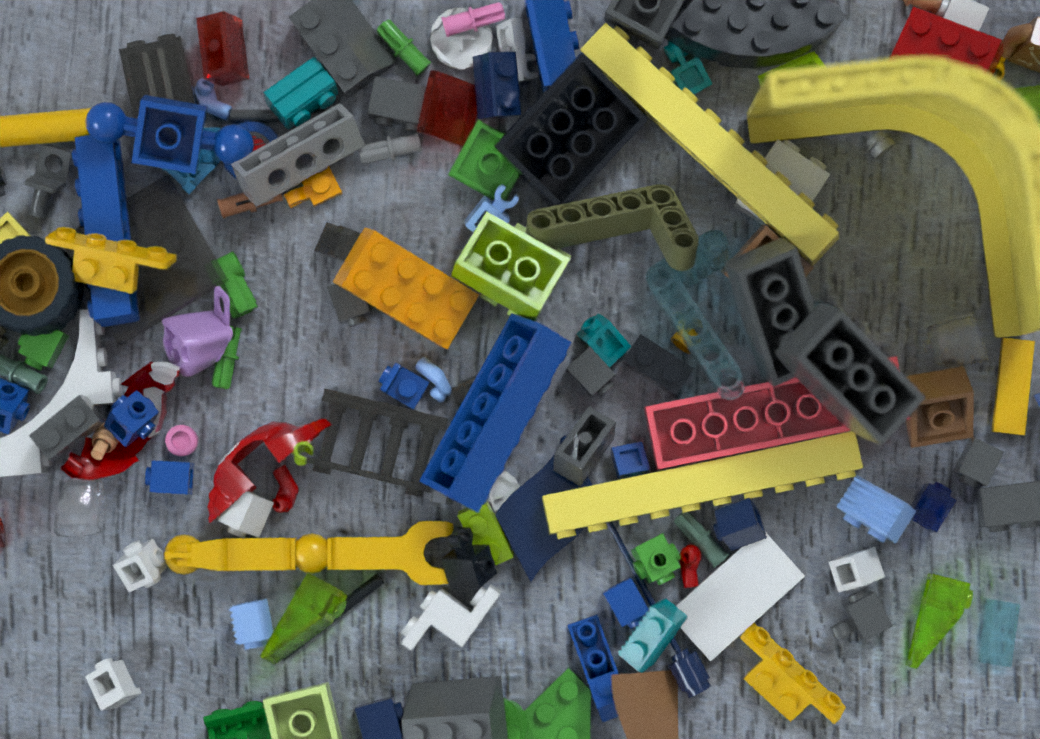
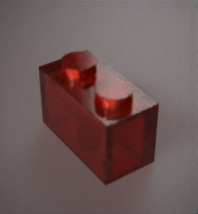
(222, 48)

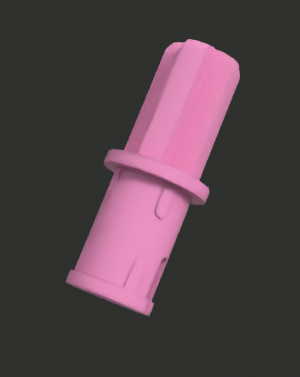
(473, 19)

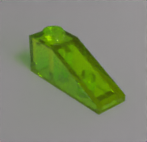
(939, 611)
(309, 613)

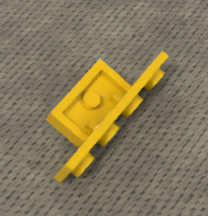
(107, 261)
(785, 681)

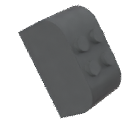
(849, 374)

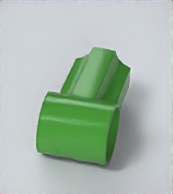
(236, 288)

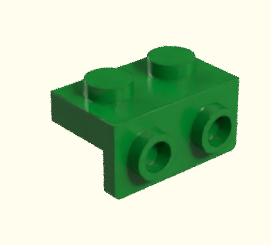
(239, 723)

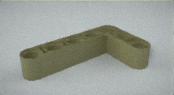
(620, 214)

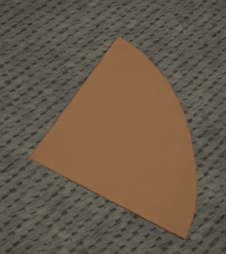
(647, 704)

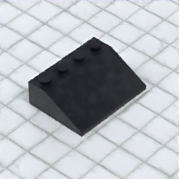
(570, 132)

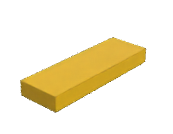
(1013, 386)

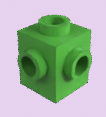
(667, 555)

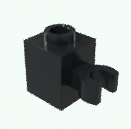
(467, 563)

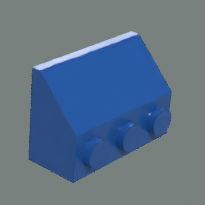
(551, 37)

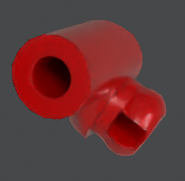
(287, 491)
(689, 563)

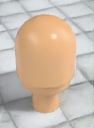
(102, 442)

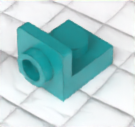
(603, 339)

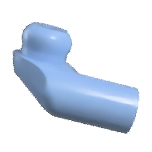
(206, 96)
(437, 377)

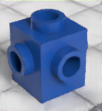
(12, 405)
(131, 418)

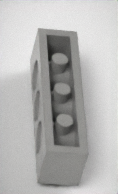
(298, 155)

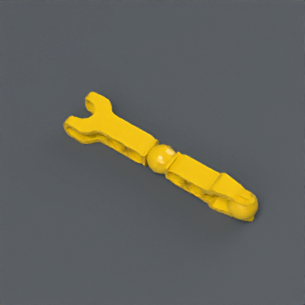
(313, 553)

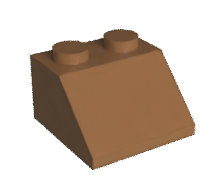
(945, 411)

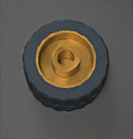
(37, 286)

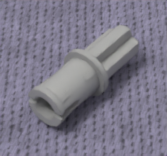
(390, 148)

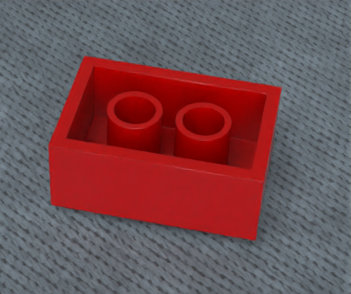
(942, 38)

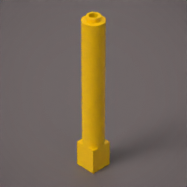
(42, 127)

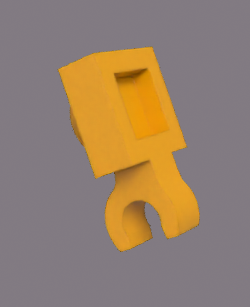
(317, 188)

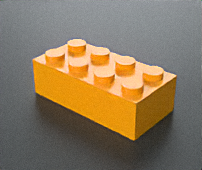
(405, 288)

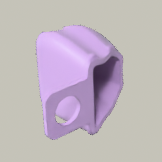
(198, 338)

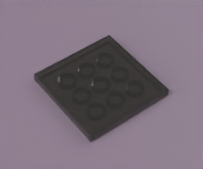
(163, 220)

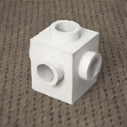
(140, 565)

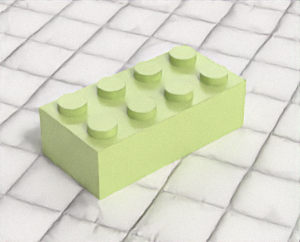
(303, 714)

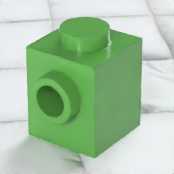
(42, 349)

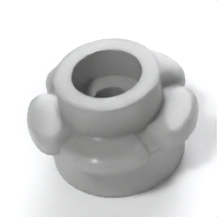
(880, 144)

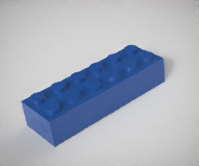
(495, 412)

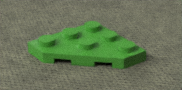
(561, 710)

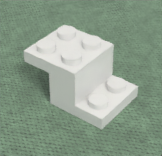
(449, 616)

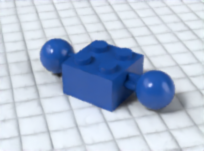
(168, 133)

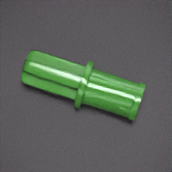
(403, 47)
(224, 367)

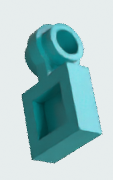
(688, 74)

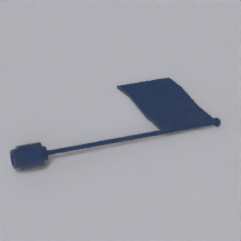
(527, 531)

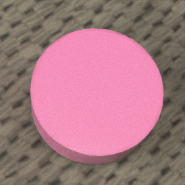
(181, 440)

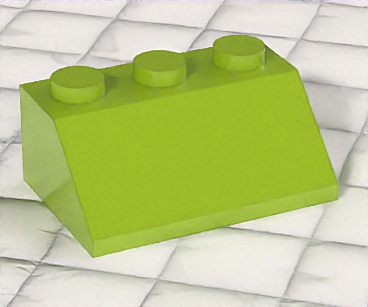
(509, 267)

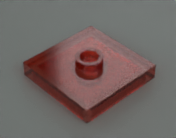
(448, 109)

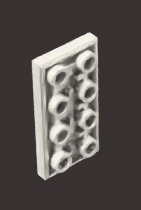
(737, 595)

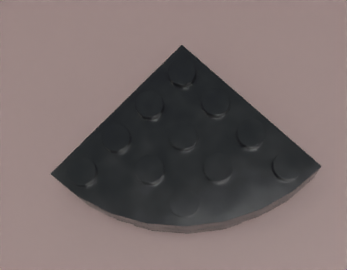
(753, 30)

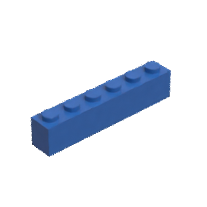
(105, 213)

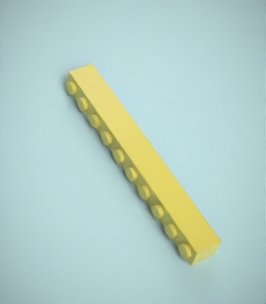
(710, 144)
(702, 483)

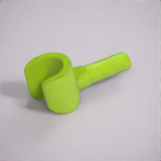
(302, 447)

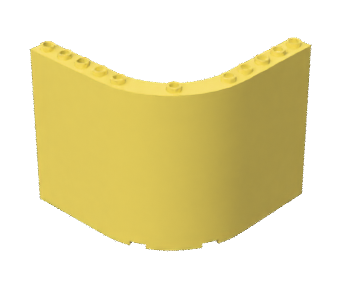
(962, 113)

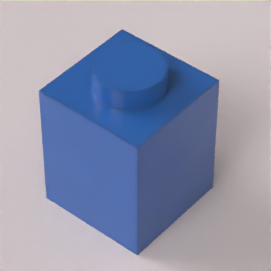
(170, 477)
(626, 603)

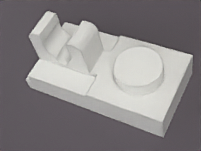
(512, 38)

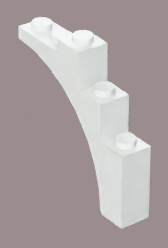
(86, 377)

